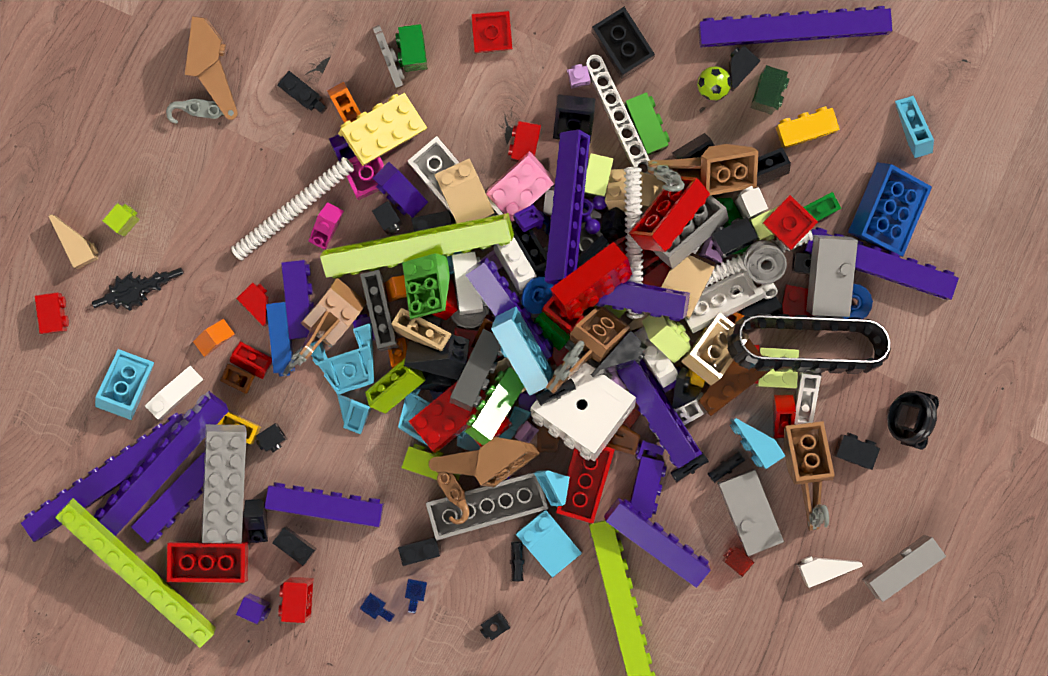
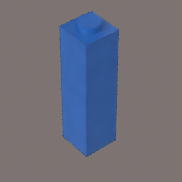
(279, 337)

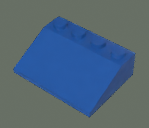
(890, 208)

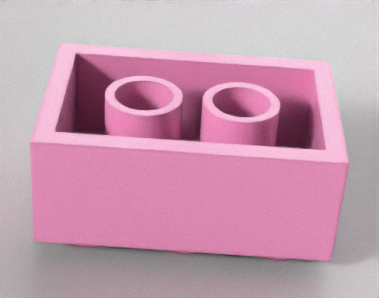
(520, 185)

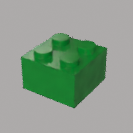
(412, 47)

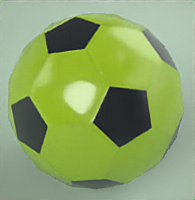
(714, 83)

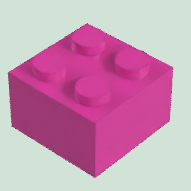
(362, 177)

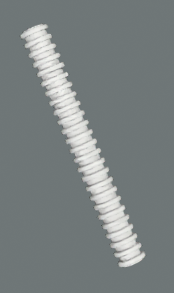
(292, 208)
(633, 215)
(737, 264)

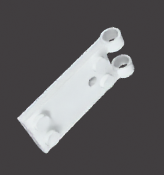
(721, 299)

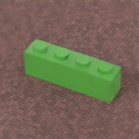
(495, 406)

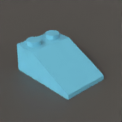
(124, 384)
(548, 543)

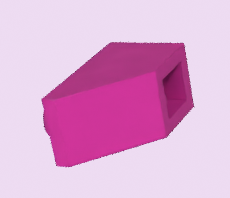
(326, 225)

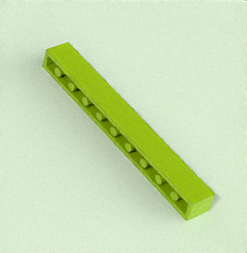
(413, 245)
(136, 572)
(620, 599)

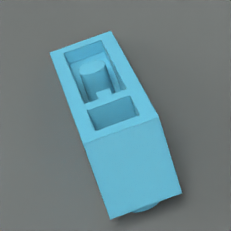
(915, 127)

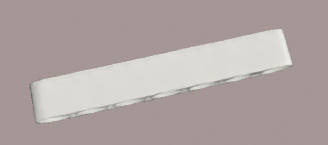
(618, 106)

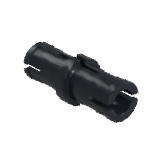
(547, 395)
(690, 467)
(726, 467)
(517, 561)

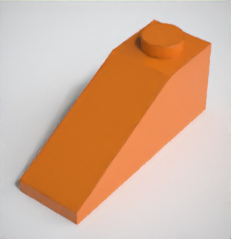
(344, 102)

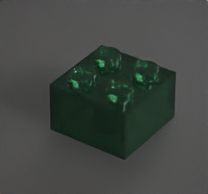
(769, 90)

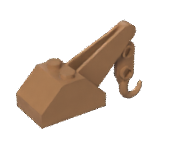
(489, 465)

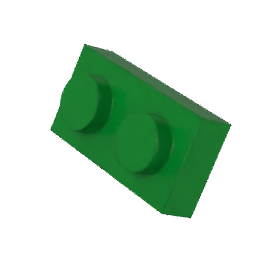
(823, 206)
(552, 331)

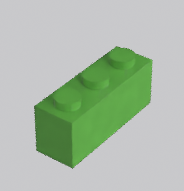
(647, 123)

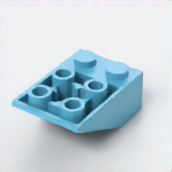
(764, 448)

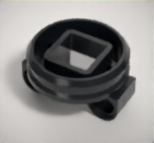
(925, 422)

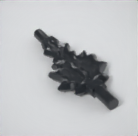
(131, 290)

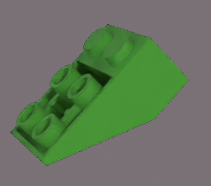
(426, 284)

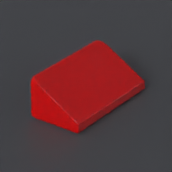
(251, 360)

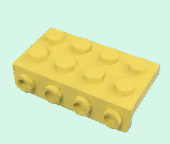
(382, 128)

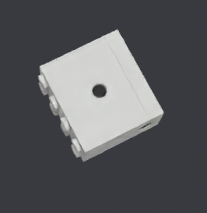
(591, 428)

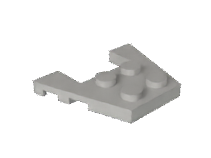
(389, 56)

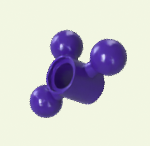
(592, 225)

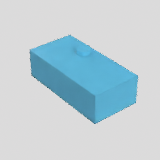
(522, 350)

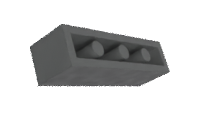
(379, 310)
(476, 372)

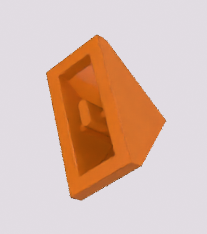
(395, 288)
(213, 337)

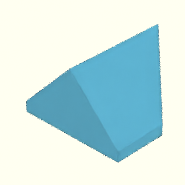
(353, 413)
(554, 486)

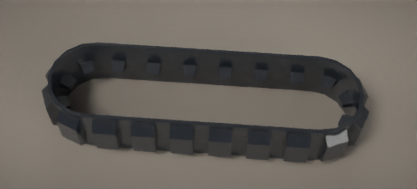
(869, 328)

